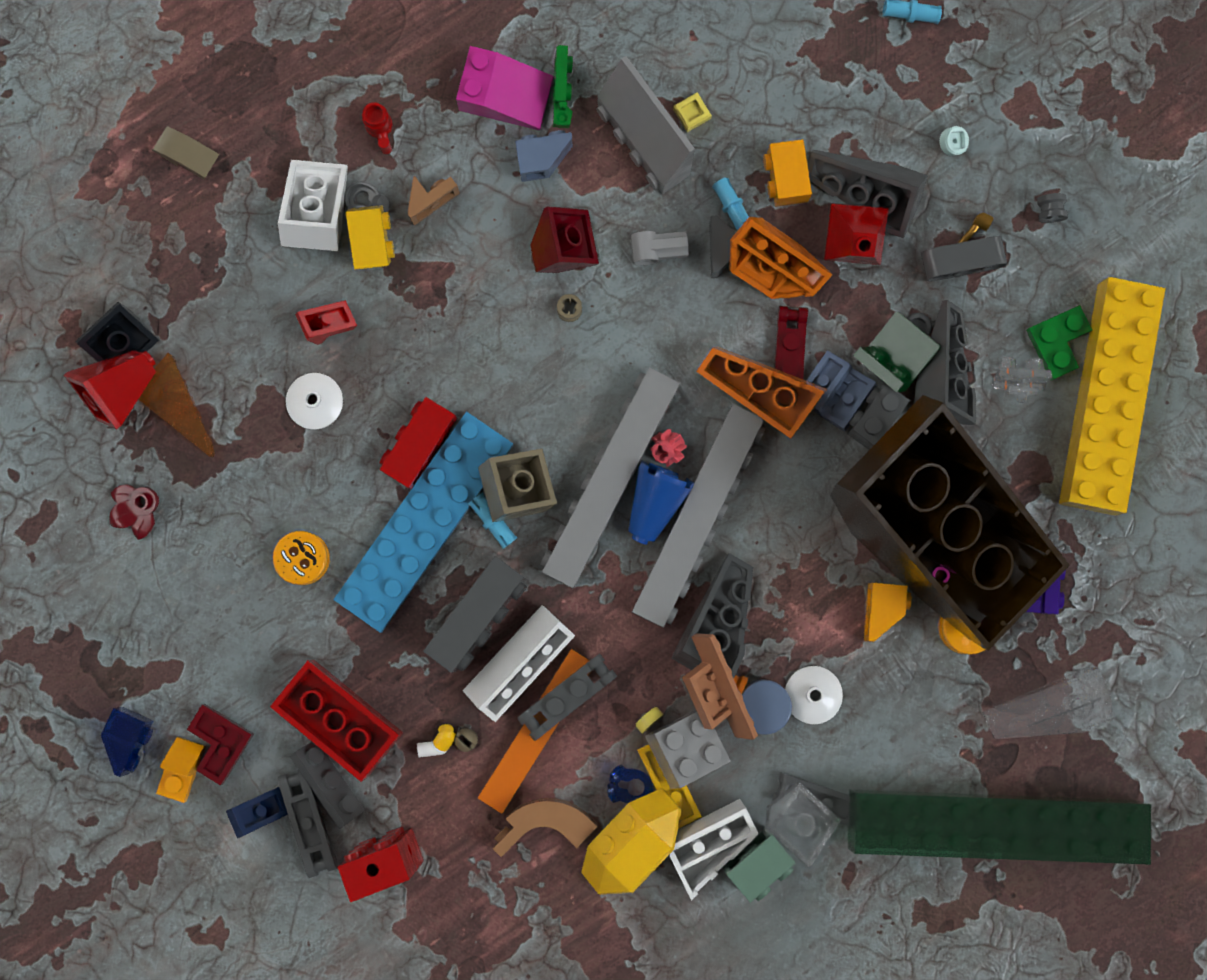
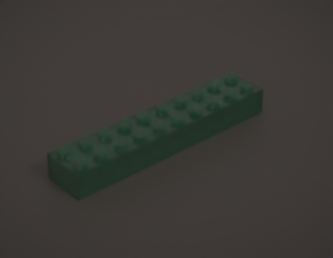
(999, 827)

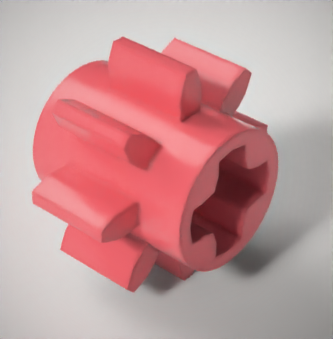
(668, 447)

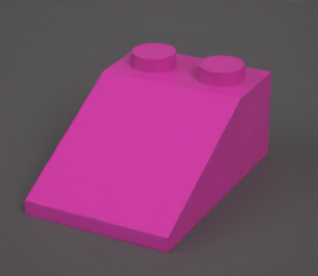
(503, 89)

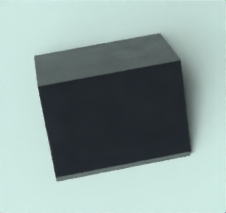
(116, 334)

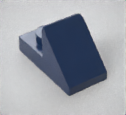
(257, 812)

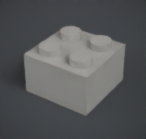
(686, 750)

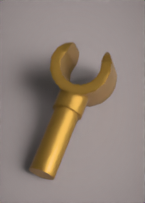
(981, 221)

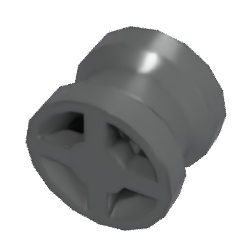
(1052, 208)

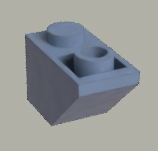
(542, 155)

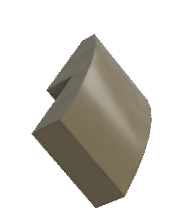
(186, 152)

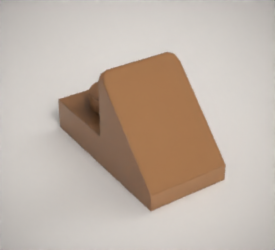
(424, 203)

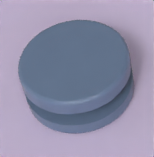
(767, 705)

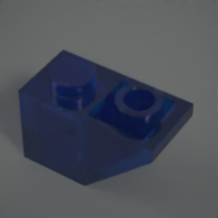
(123, 739)

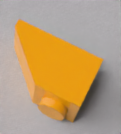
(884, 608)

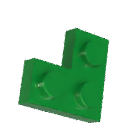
(1051, 340)

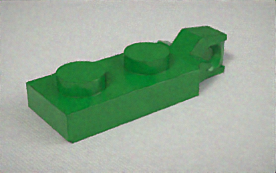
(562, 90)

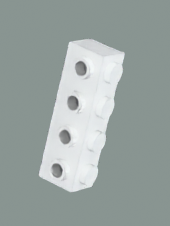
(518, 663)

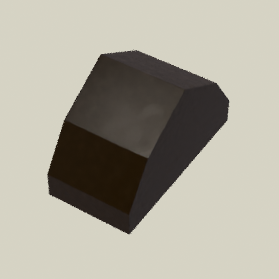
(936, 502)

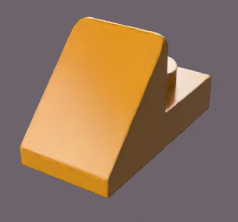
(180, 769)

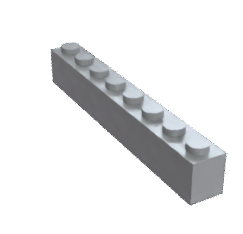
(610, 478)
(698, 515)

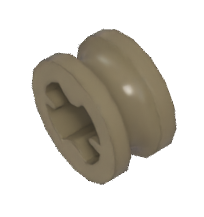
(578, 308)

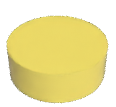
(649, 719)

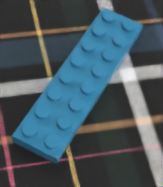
(421, 524)

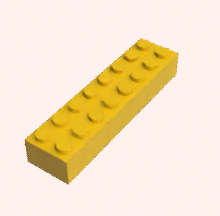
(1112, 396)

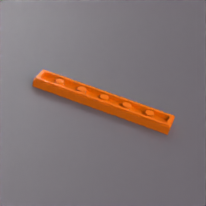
(524, 749)

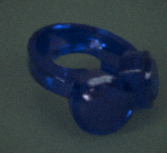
(619, 774)

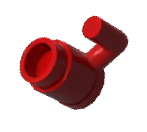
(378, 125)

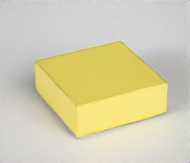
(692, 112)

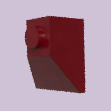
(563, 241)

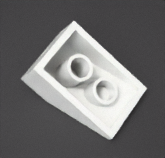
(313, 205)

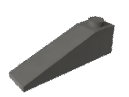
(870, 184)

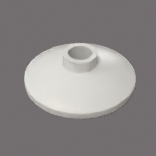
(326, 408)
(803, 683)

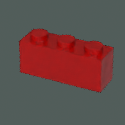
(417, 442)

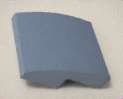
(845, 390)

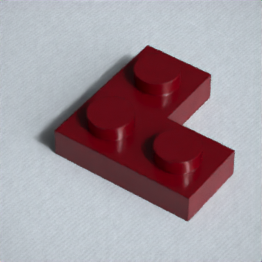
(226, 740)

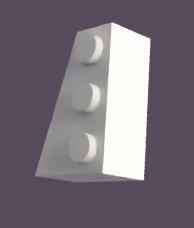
(710, 843)

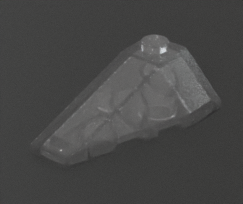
(1061, 707)

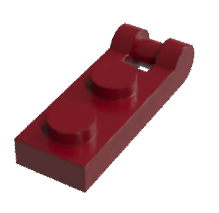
(791, 342)

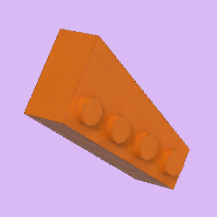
(767, 392)

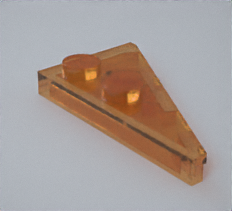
(170, 399)

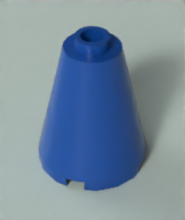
(655, 501)

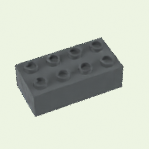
(475, 615)

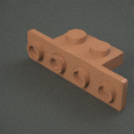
(715, 690)

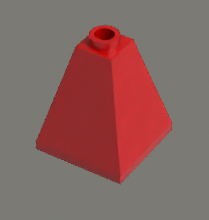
(855, 234)
(113, 385)

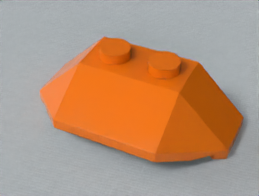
(774, 261)

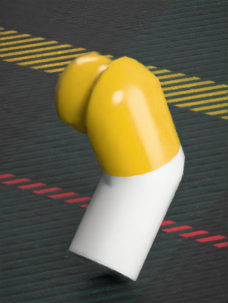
(440, 744)

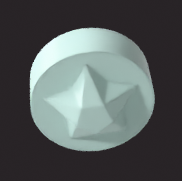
(954, 141)

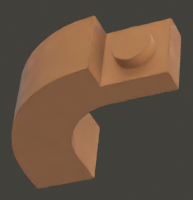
(545, 812)

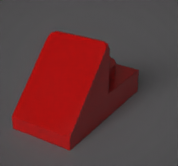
(326, 321)

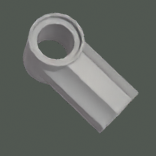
(652, 247)

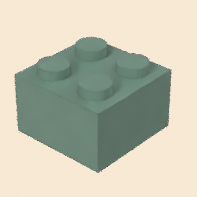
(759, 866)

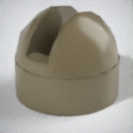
(470, 735)

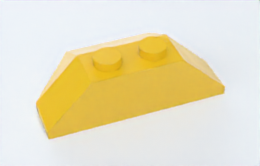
(632, 844)

